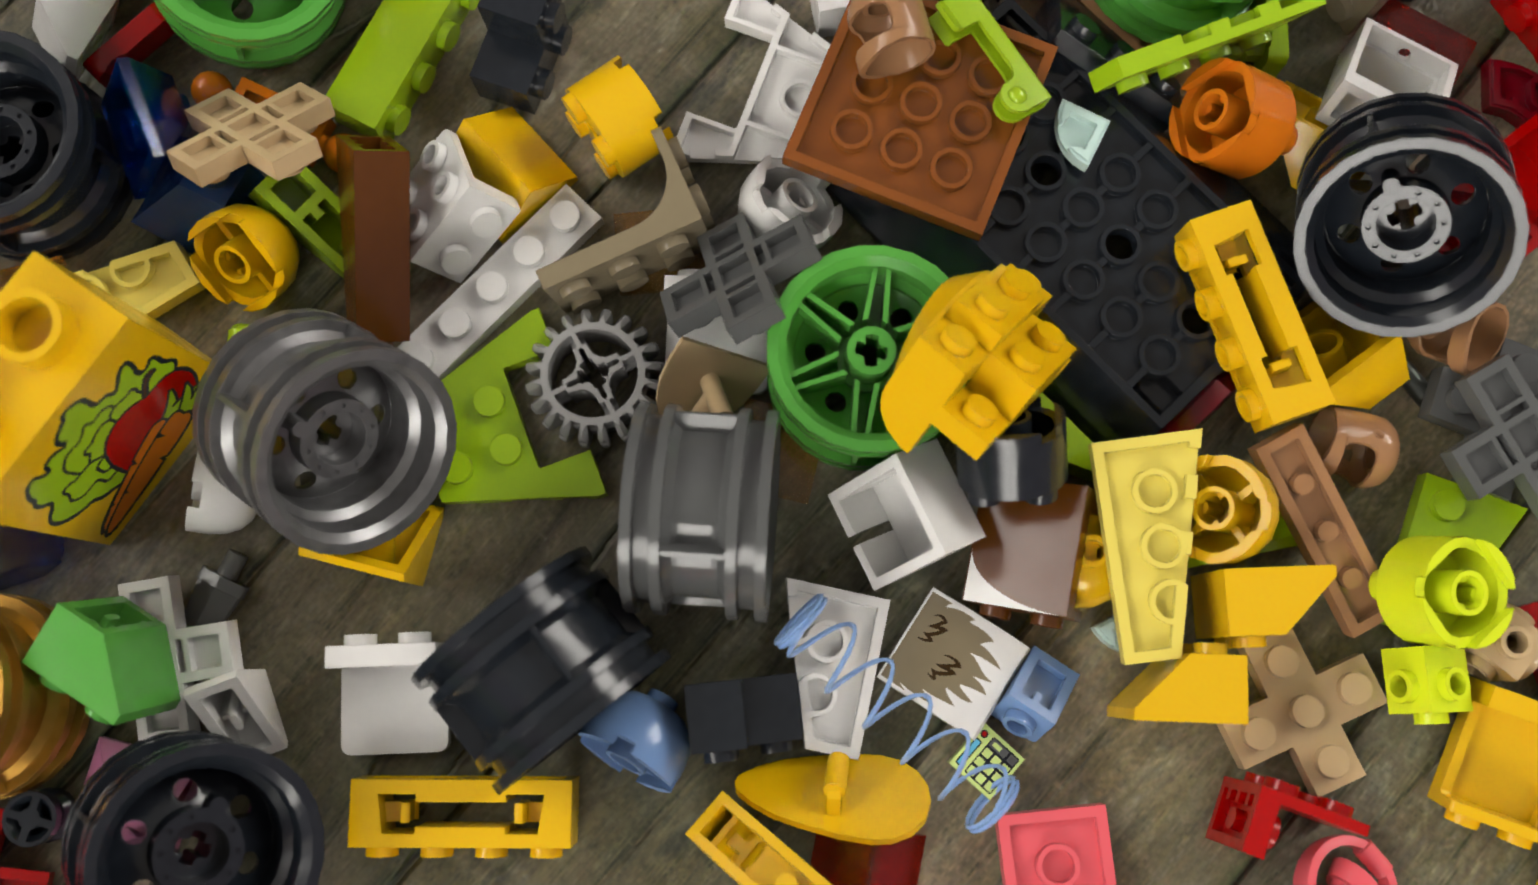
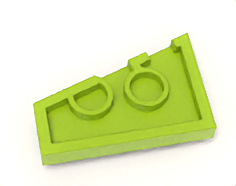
(1442, 510)

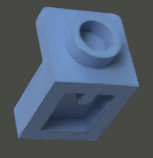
(1035, 695)

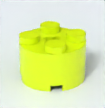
(1444, 591)

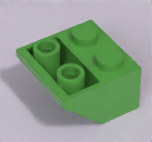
(107, 659)

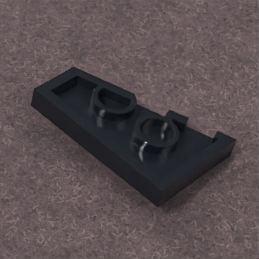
(1092, 44)

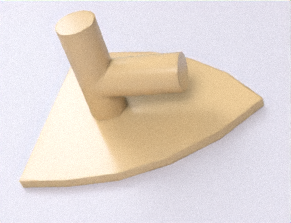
(707, 378)

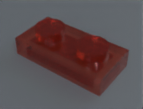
(1426, 33)

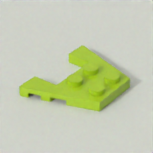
(493, 447)

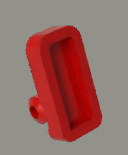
(134, 40)

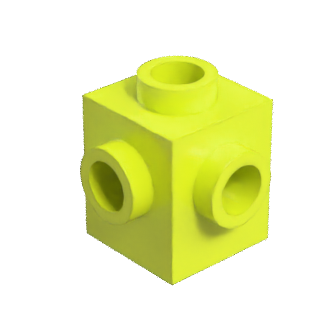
(1426, 682)

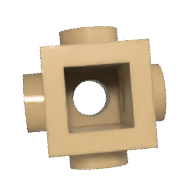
(1509, 657)

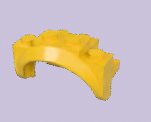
(968, 327)

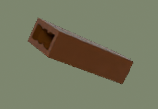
(375, 233)

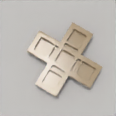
(239, 132)
(1304, 713)

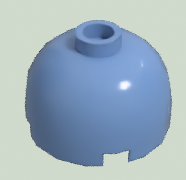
(641, 736)

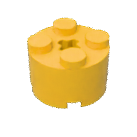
(617, 115)

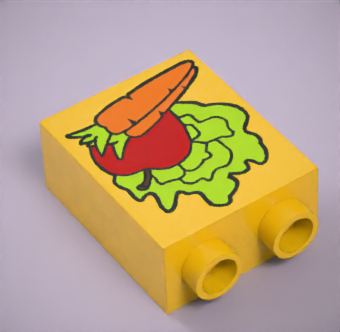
(87, 404)

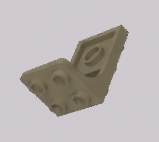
(627, 258)

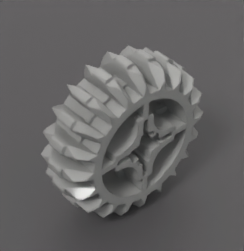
(573, 388)

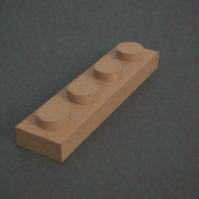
(1320, 524)

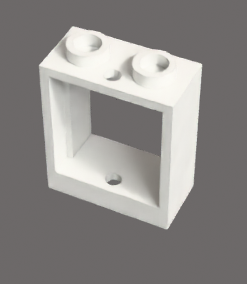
(1374, 69)

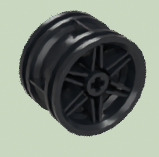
(56, 158)
(1431, 286)
(538, 666)
(138, 785)

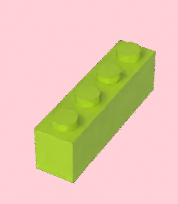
(395, 63)

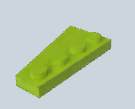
(1206, 43)

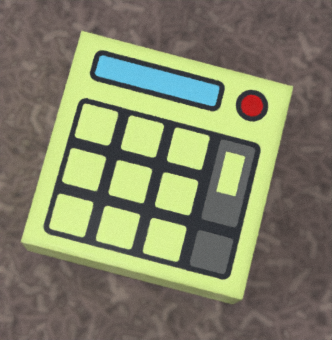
(986, 749)

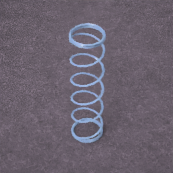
(791, 634)

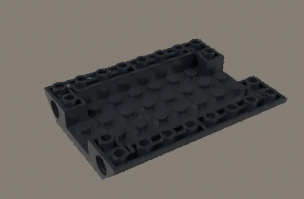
(1122, 315)

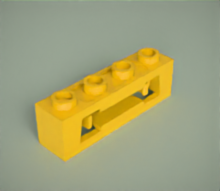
(1211, 252)
(375, 815)
(748, 848)

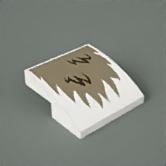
(956, 661)

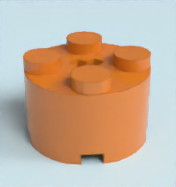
(1234, 118)

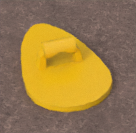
(840, 796)

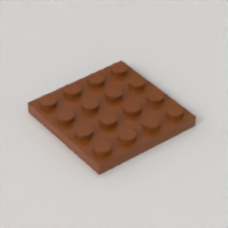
(915, 136)

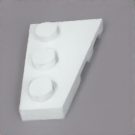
(836, 719)

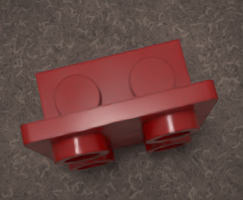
(1249, 809)

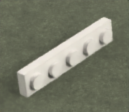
(502, 283)

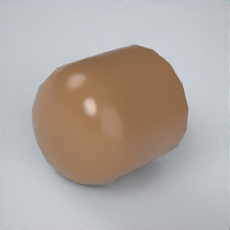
(893, 36)
(1469, 343)
(1370, 438)

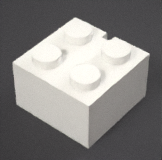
(919, 501)

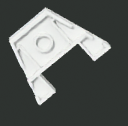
(776, 95)

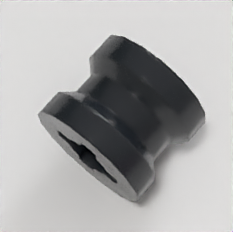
(25, 821)

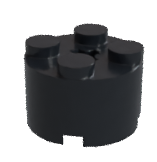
(1022, 464)

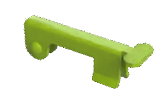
(1022, 90)

